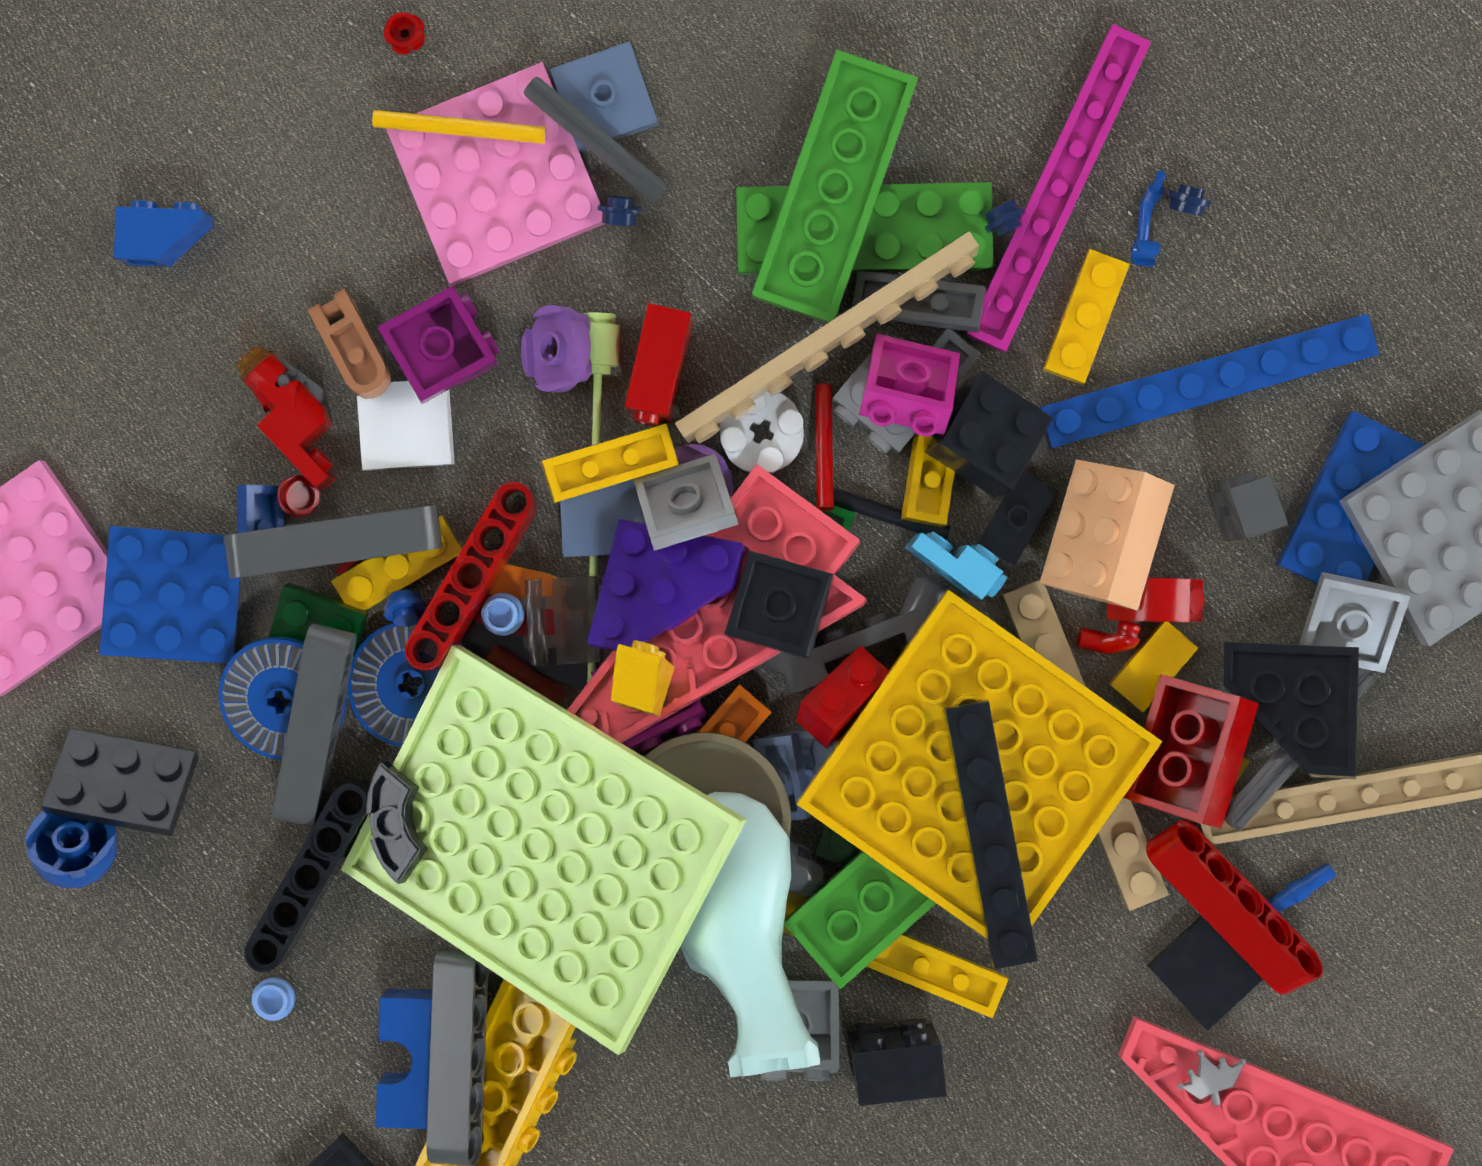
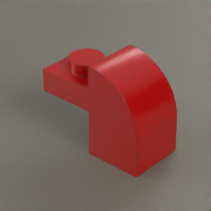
(1165, 602)

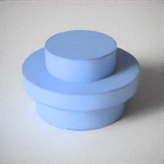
(502, 614)
(273, 998)

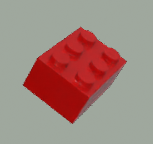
(1200, 750)

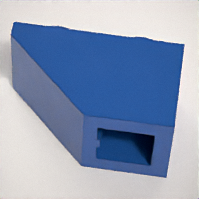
(157, 235)

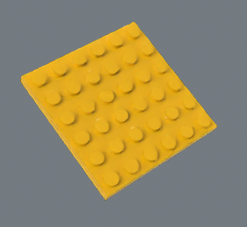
(1058, 746)

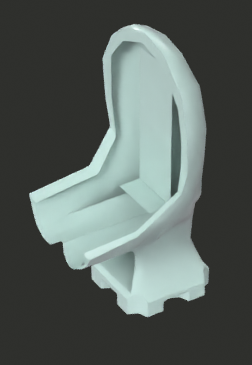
(740, 942)

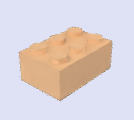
(1107, 533)

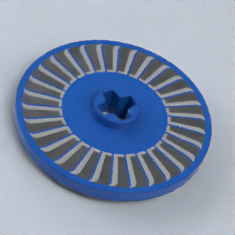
(377, 680)
(249, 692)

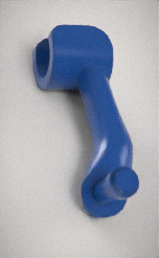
(1144, 250)

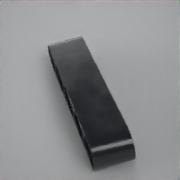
(296, 889)

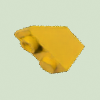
(641, 677)

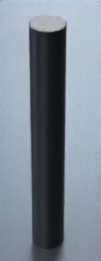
(883, 513)

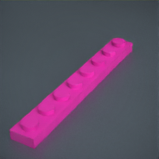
(1059, 186)

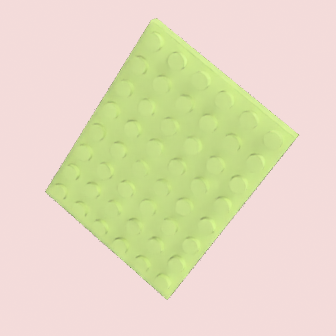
(549, 848)

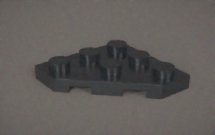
(1303, 700)

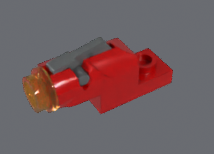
(295, 414)

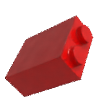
(659, 365)

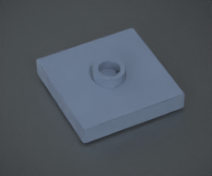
(607, 91)

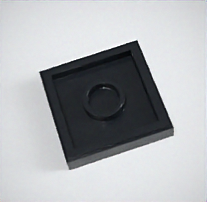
(779, 605)
(1204, 972)

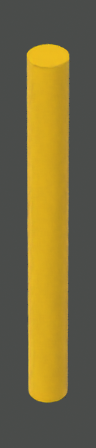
(459, 126)

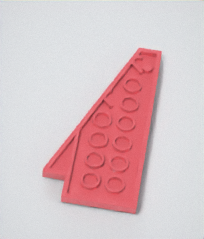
(771, 523)
(1268, 1115)

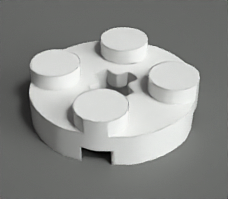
(771, 455)

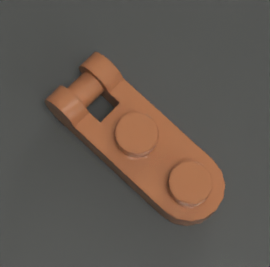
(352, 346)

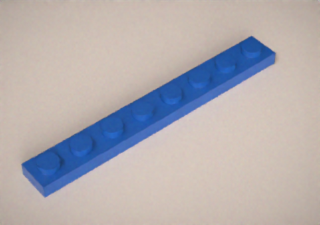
(1210, 380)

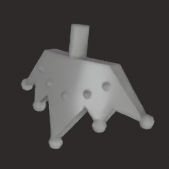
(1212, 1078)

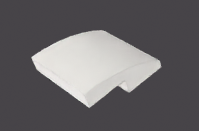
(403, 432)

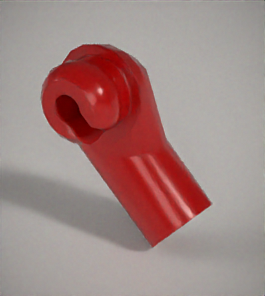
(1108, 642)

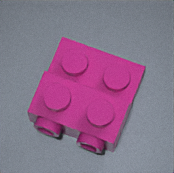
(910, 385)

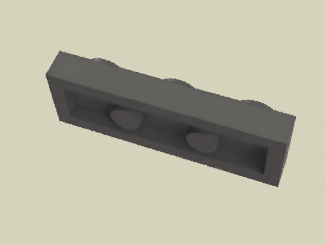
(948, 307)

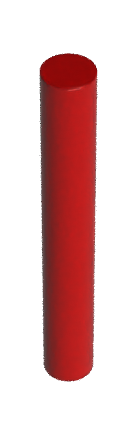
(824, 447)

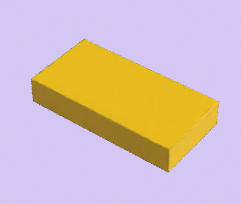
(1162, 654)

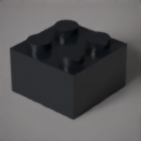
(989, 435)
(897, 1062)

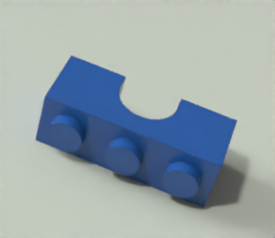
(404, 1096)

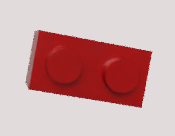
(840, 697)

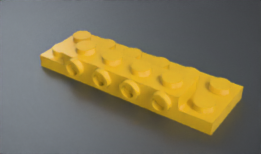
(523, 1061)

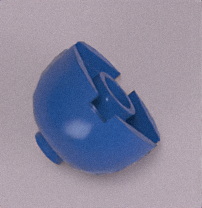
(70, 850)

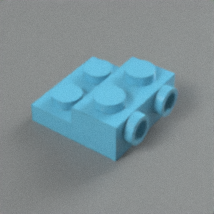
(967, 569)

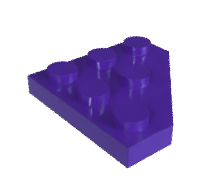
(661, 588)

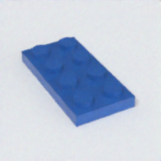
(1323, 532)

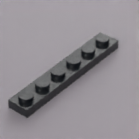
(990, 834)

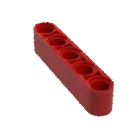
(472, 554)
(1234, 907)

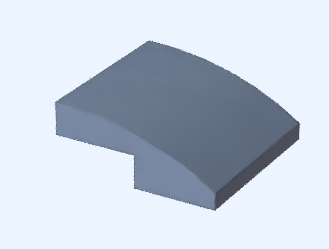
(593, 517)
(796, 759)

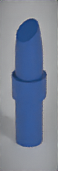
(1301, 888)

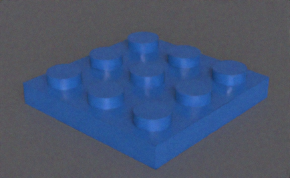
(168, 596)

